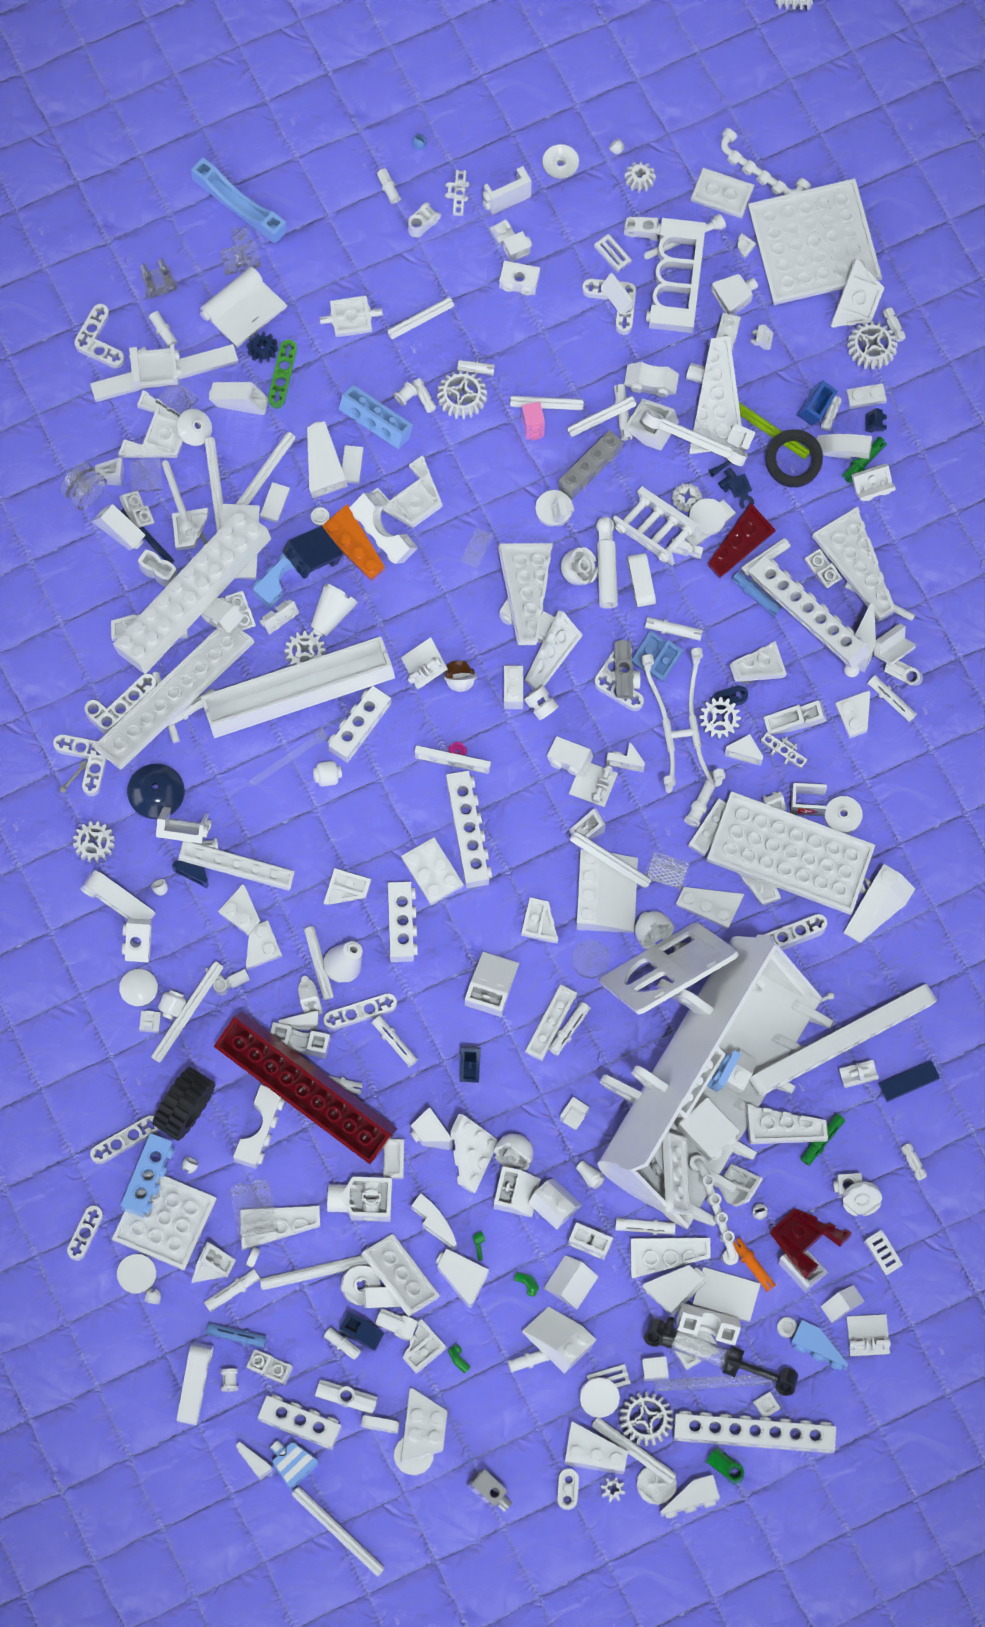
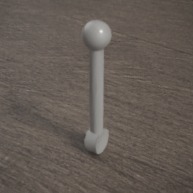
(63, 789)

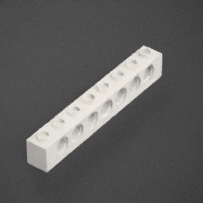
(851, 654)
(684, 1434)

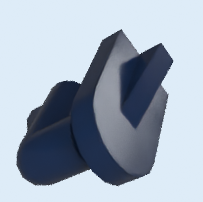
(729, 473)

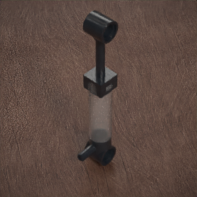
(730, 1360)

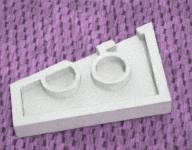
(760, 665)

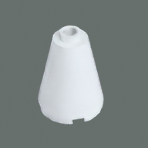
(331, 610)
(344, 962)

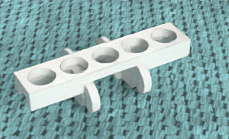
(458, 183)
(782, 744)

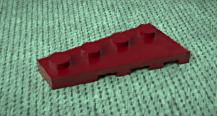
(743, 539)

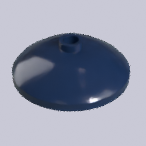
(149, 801)

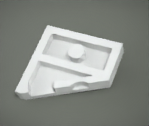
(854, 713)
(346, 887)
(240, 911)
(539, 921)
(261, 946)
(423, 1348)

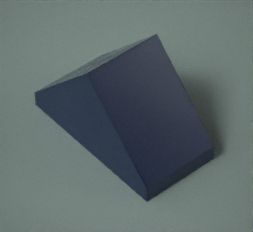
(192, 872)
(470, 1064)

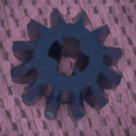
(262, 340)

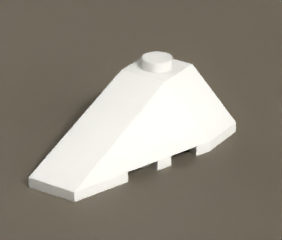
(883, 899)

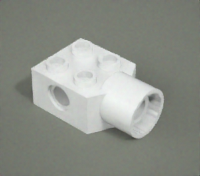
(362, 1199)

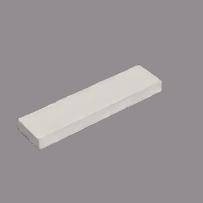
(452, 759)
(551, 1022)

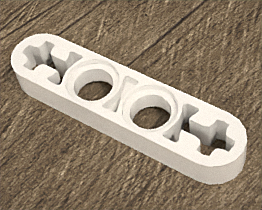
(359, 1009)
(123, 1137)

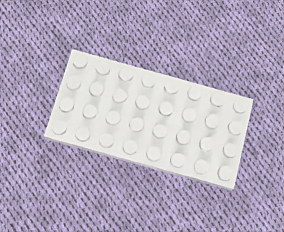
(791, 853)

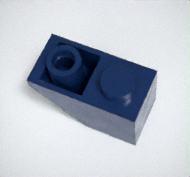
(361, 1331)

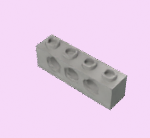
(590, 465)

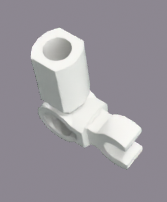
(222, 985)

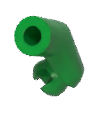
(529, 1281)

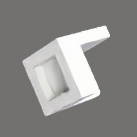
(740, 437)
(574, 1113)
(655, 1369)

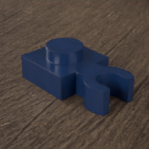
(740, 488)

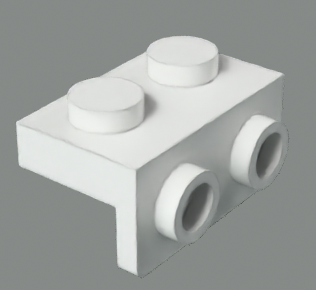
(873, 482)

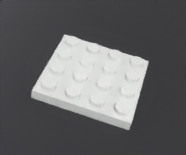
(171, 1226)

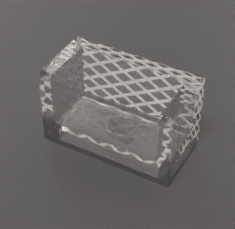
(667, 870)

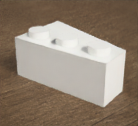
(594, 1452)

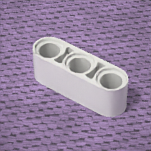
(641, 580)

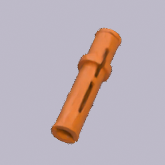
(752, 1263)

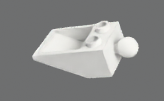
(867, 633)

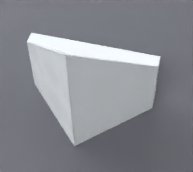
(212, 1264)

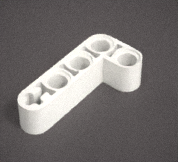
(122, 702)
(115, 897)
(795, 939)
(194, 1383)

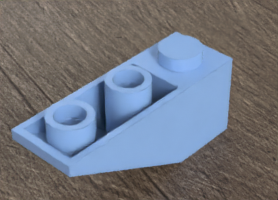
(814, 1341)

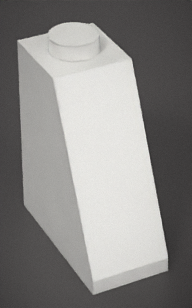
(238, 397)
(119, 527)
(462, 1275)
(675, 1288)

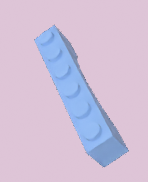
(217, 185)

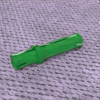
(860, 464)
(818, 1147)

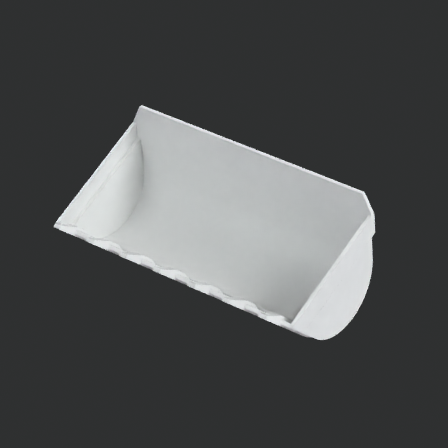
(725, 1017)

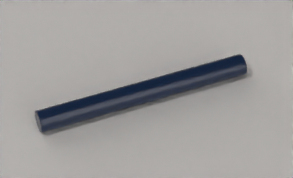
(154, 544)

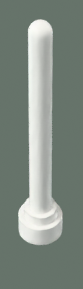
(716, 223)
(187, 526)

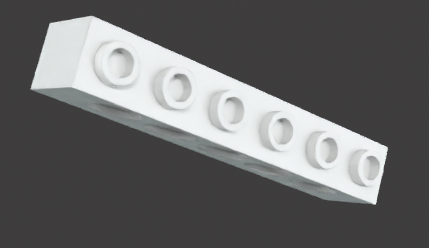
(472, 876)

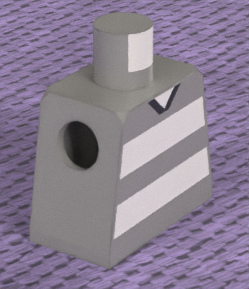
(481, 1486)

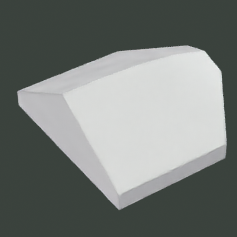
(746, 1182)

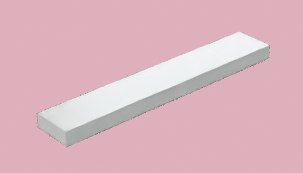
(236, 865)

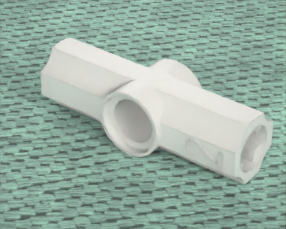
(333, 1393)

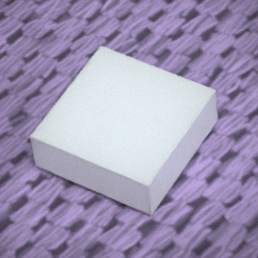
(766, 1405)

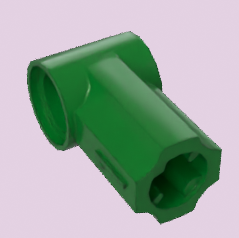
(724, 1465)

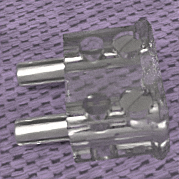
(158, 281)

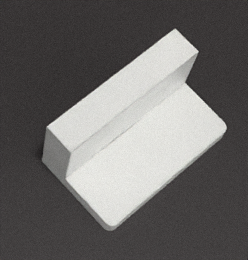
(893, 645)

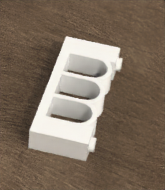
(685, 233)

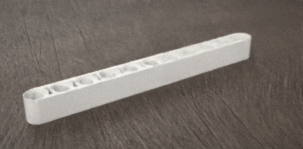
(843, 1040)

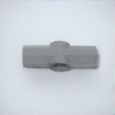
(624, 680)

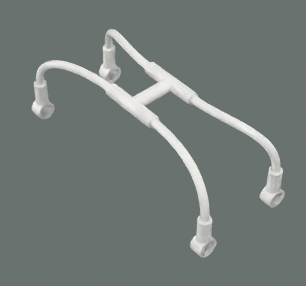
(669, 781)

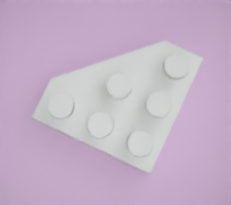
(472, 1151)

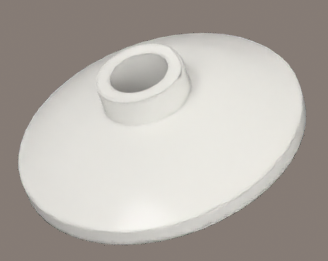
(560, 154)
(187, 430)

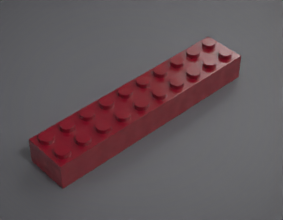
(305, 1087)

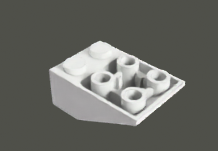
(491, 984)

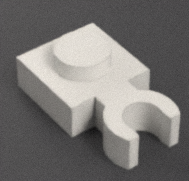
(687, 549)

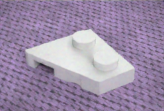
(199, 518)

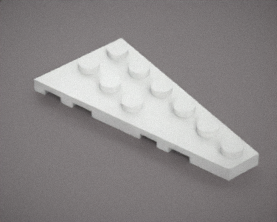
(718, 398)
(854, 557)
(526, 581)

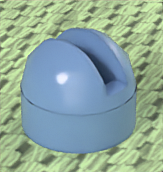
(417, 144)

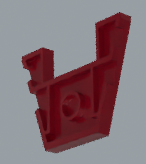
(801, 1231)

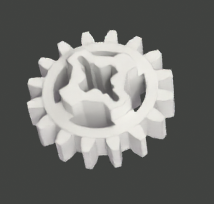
(303, 643)
(713, 711)
(99, 837)

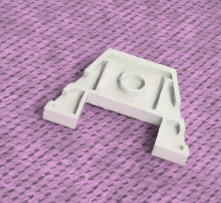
(162, 436)
(416, 501)

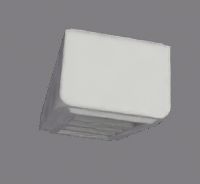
(305, 1021)
(889, 1249)
(257, 1464)

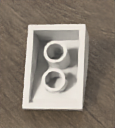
(559, 1338)

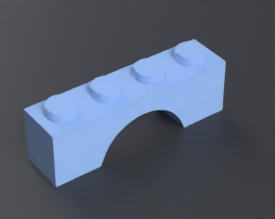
(269, 589)

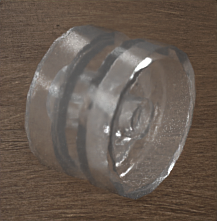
(83, 485)

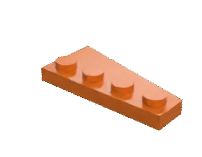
(354, 543)

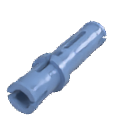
(761, 597)
(243, 1337)

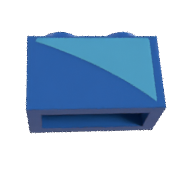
(817, 403)

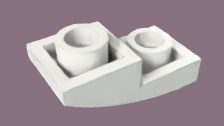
(136, 511)
(822, 569)
(239, 599)
(269, 1367)

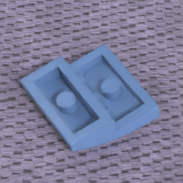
(663, 652)

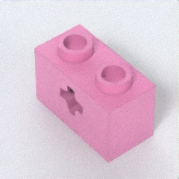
(533, 421)

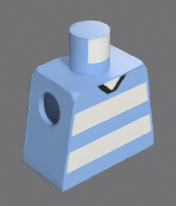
(292, 1463)

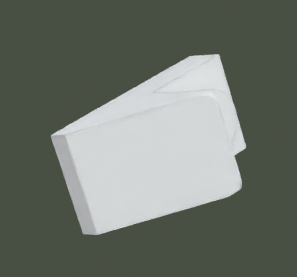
(631, 761)

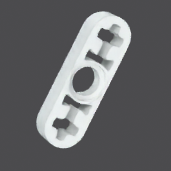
(74, 1244)

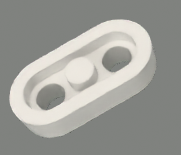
(568, 1490)

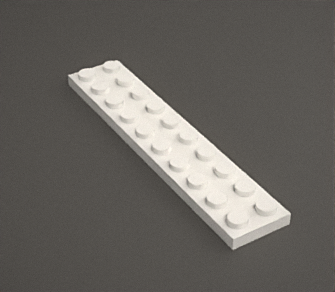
(172, 695)

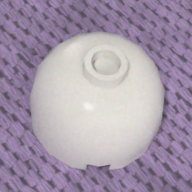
(579, 566)
(653, 927)
(514, 1151)

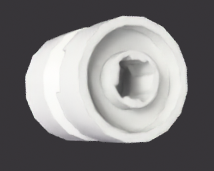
(545, 707)

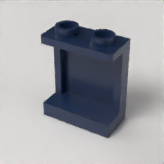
(312, 551)

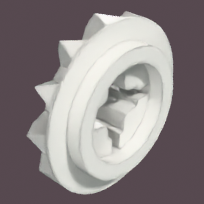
(679, 500)

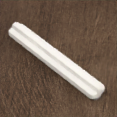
(420, 318)
(547, 402)
(601, 416)
(318, 963)

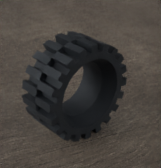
(183, 1103)

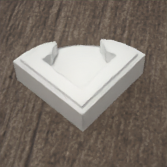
(745, 245)

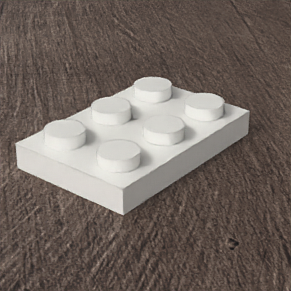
(432, 871)

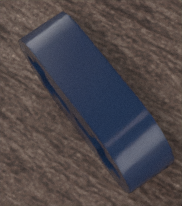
(729, 693)

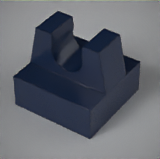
(875, 420)

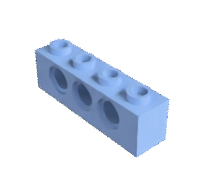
(375, 417)
(153, 1146)

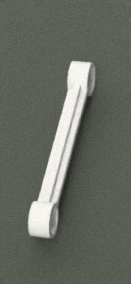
(733, 454)

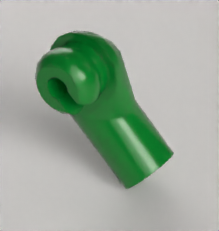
(457, 1360)

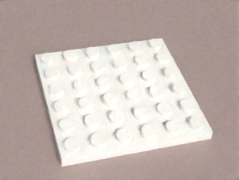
(812, 240)

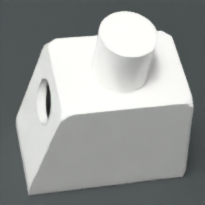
(733, 293)

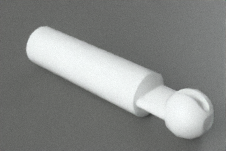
(606, 564)

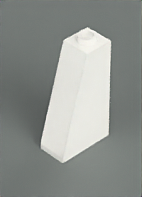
(323, 463)

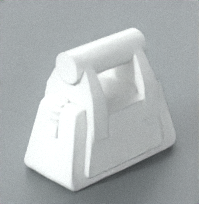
(308, 996)

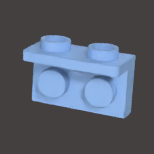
(724, 1071)

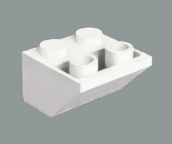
(515, 1191)

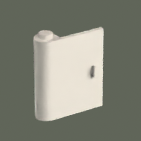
(242, 307)

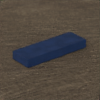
(909, 1081)

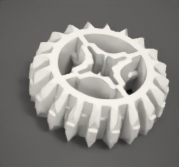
(882, 355)
(475, 399)
(654, 1415)

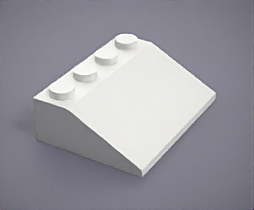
(605, 896)

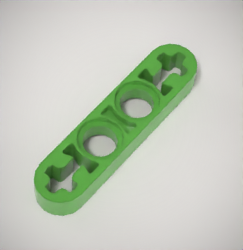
(284, 374)

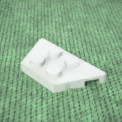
(858, 298)
(423, 1427)

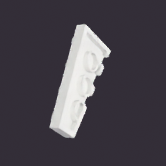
(782, 1127)

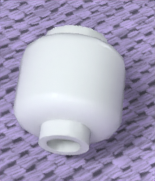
(327, 773)
(171, 1004)

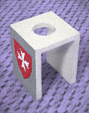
(804, 788)

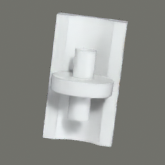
(858, 1074)

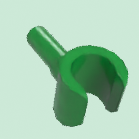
(478, 1239)

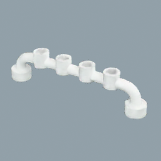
(748, 167)
(697, 1164)

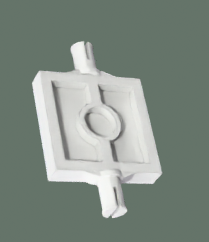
(351, 316)

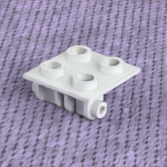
(424, 663)
(594, 785)
(868, 1335)

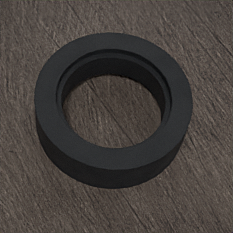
(800, 436)

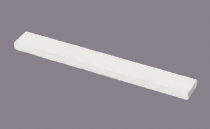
(189, 367)

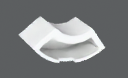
(651, 379)

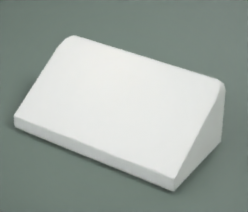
(617, 294)

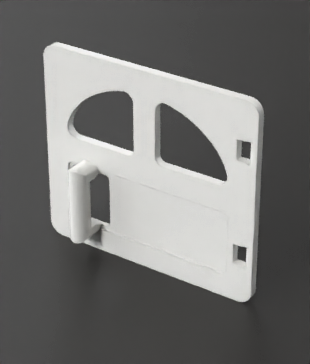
(683, 966)

